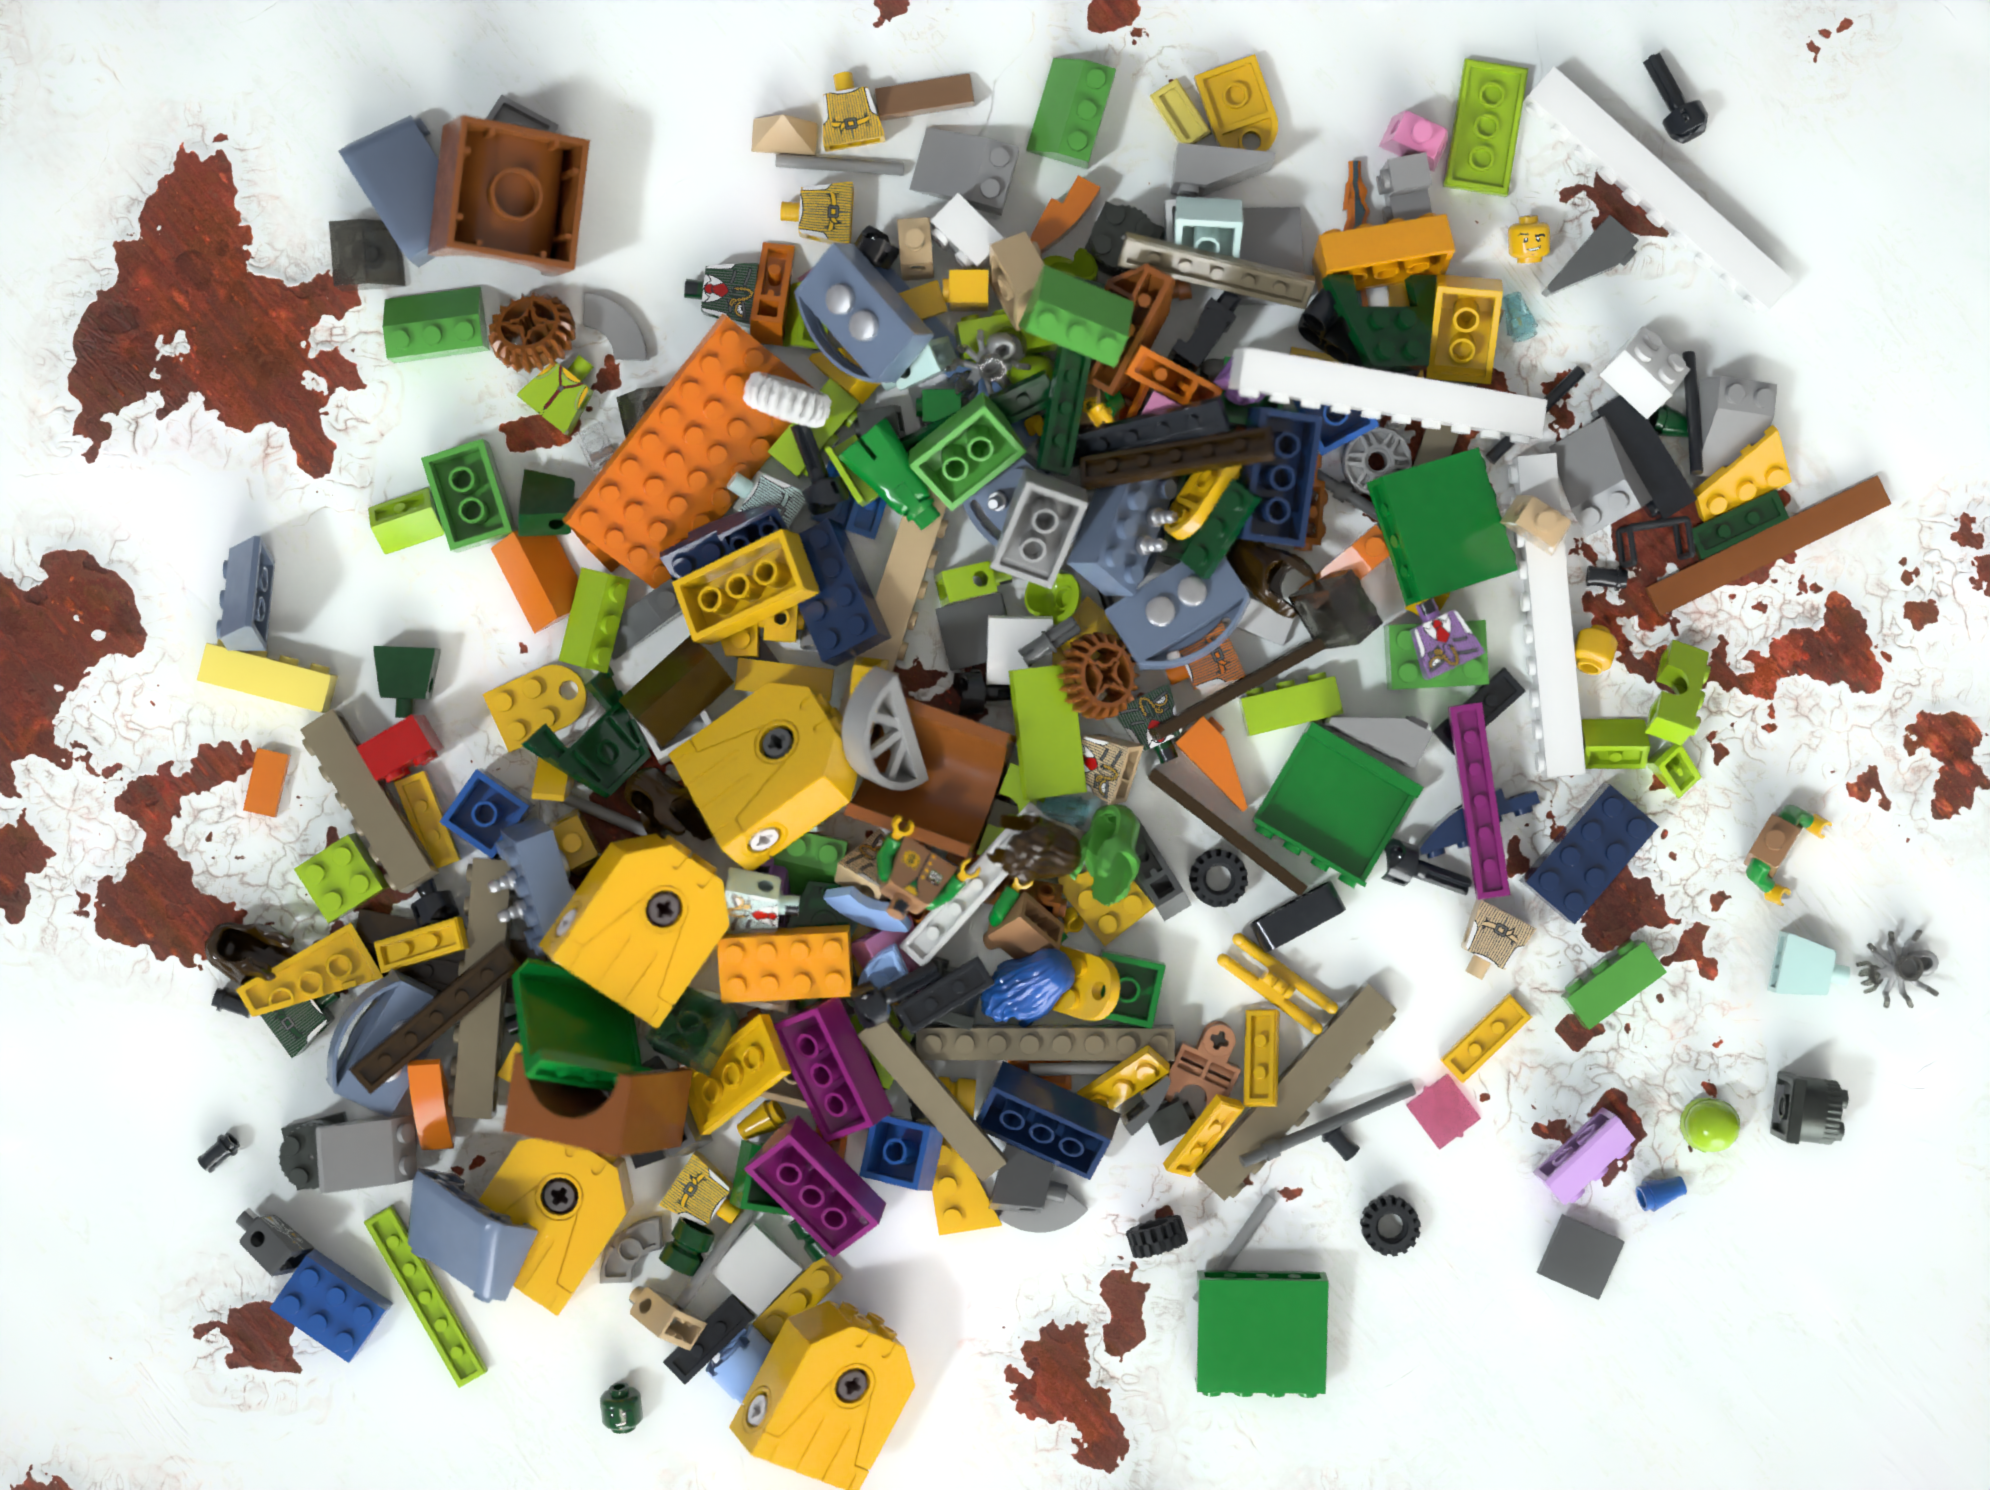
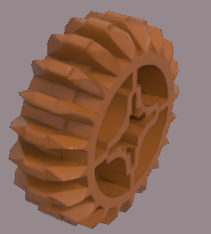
(539, 328)
(1088, 678)

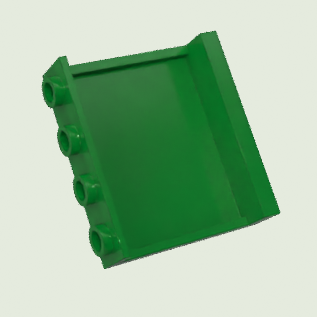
(1442, 526)
(1335, 805)
(572, 1029)
(1262, 1333)

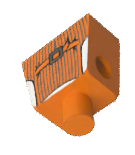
(1212, 669)

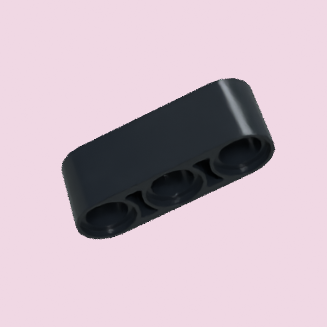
(1297, 916)

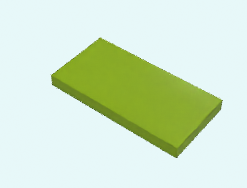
(1485, 127)
(1046, 734)

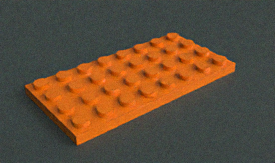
(682, 455)

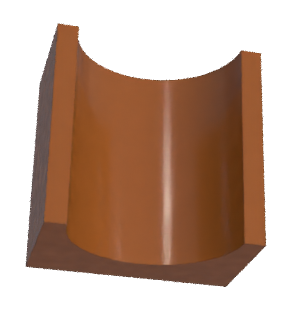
(509, 194)
(964, 776)
(639, 1116)

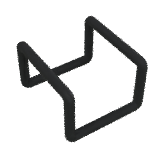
(1652, 525)

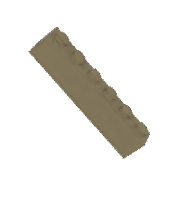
(369, 802)

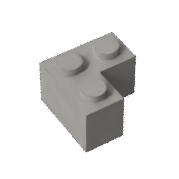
(1405, 187)

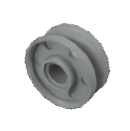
(1380, 441)

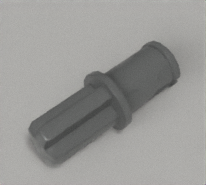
(1049, 641)

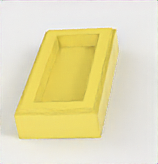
(1180, 113)

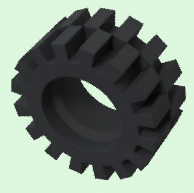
(1218, 858)
(1157, 1236)
(1404, 1239)

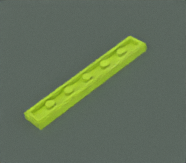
(426, 1297)

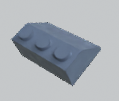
(246, 596)

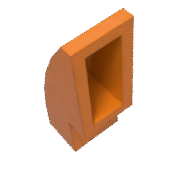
(1063, 217)
(430, 1104)

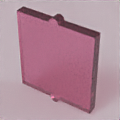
(1443, 1111)

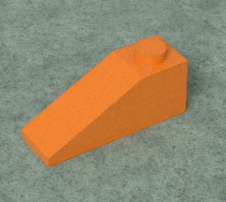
(772, 294)
(1170, 377)
(1360, 556)
(1211, 754)

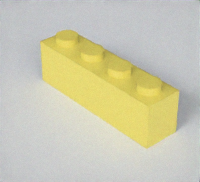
(268, 678)

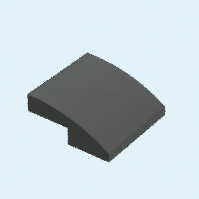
(965, 629)
(1142, 1112)
(1580, 1256)

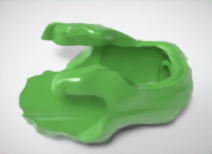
(1111, 852)

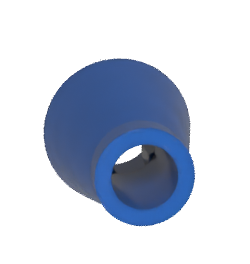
(1658, 1193)

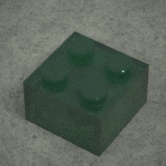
(695, 1031)

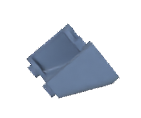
(399, 180)
(466, 1235)

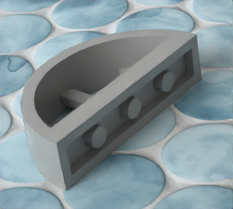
(882, 692)

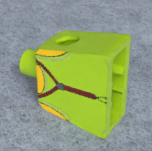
(560, 394)

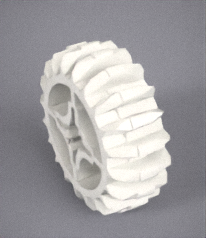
(787, 399)

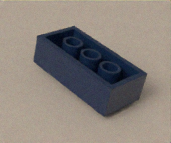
(1284, 482)
(844, 613)
(1589, 853)
(1047, 1120)

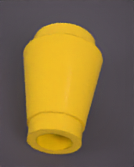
(764, 1119)

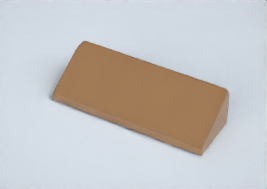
(924, 97)

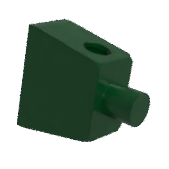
(544, 504)
(406, 675)

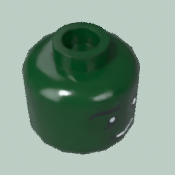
(621, 1408)

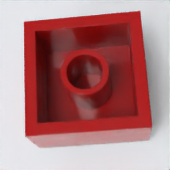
(399, 748)

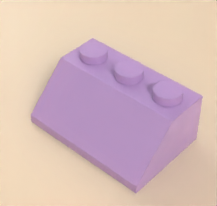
(1585, 1156)

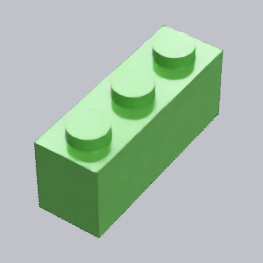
(1612, 982)

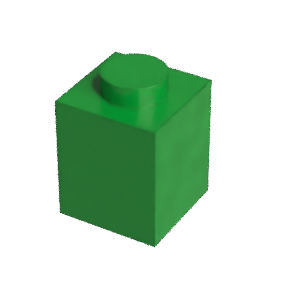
(937, 404)

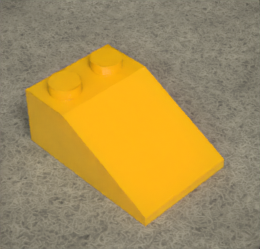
(1464, 328)

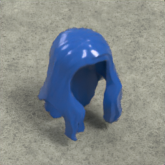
(1028, 986)

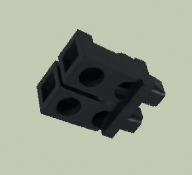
(1214, 320)

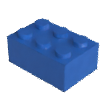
(331, 1305)

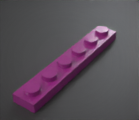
(1479, 801)

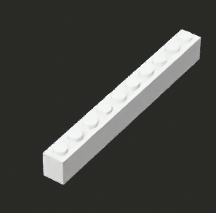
(1658, 192)
(1386, 394)
(1548, 630)

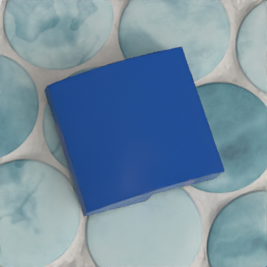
(854, 517)

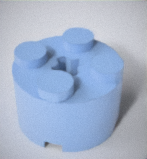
(739, 1362)

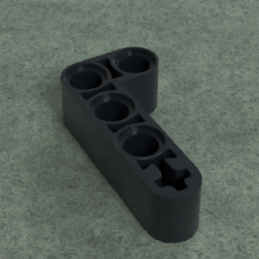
(1330, 332)

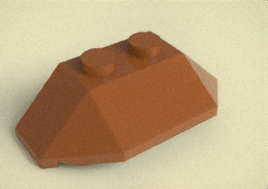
(1152, 299)

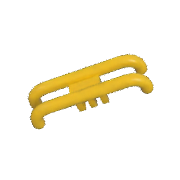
(1277, 983)

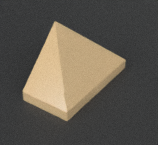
(784, 135)

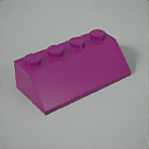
(832, 1069)
(816, 1186)

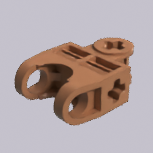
(1210, 1057)

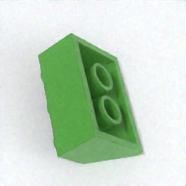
(1071, 111)
(1078, 316)
(435, 325)
(966, 451)
(811, 858)

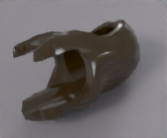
(1264, 570)
(664, 804)
(1038, 850)
(247, 950)

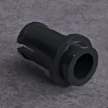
(1607, 577)
(230, 1002)
(1341, 1143)
(219, 1152)

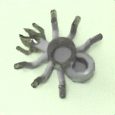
(989, 364)
(1903, 967)

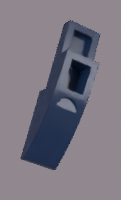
(721, 539)
(1452, 829)

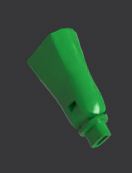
(884, 467)

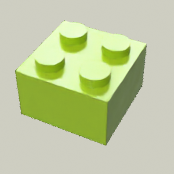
(342, 877)

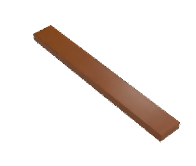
(1768, 546)

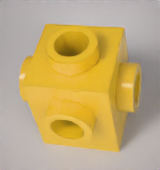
(786, 632)

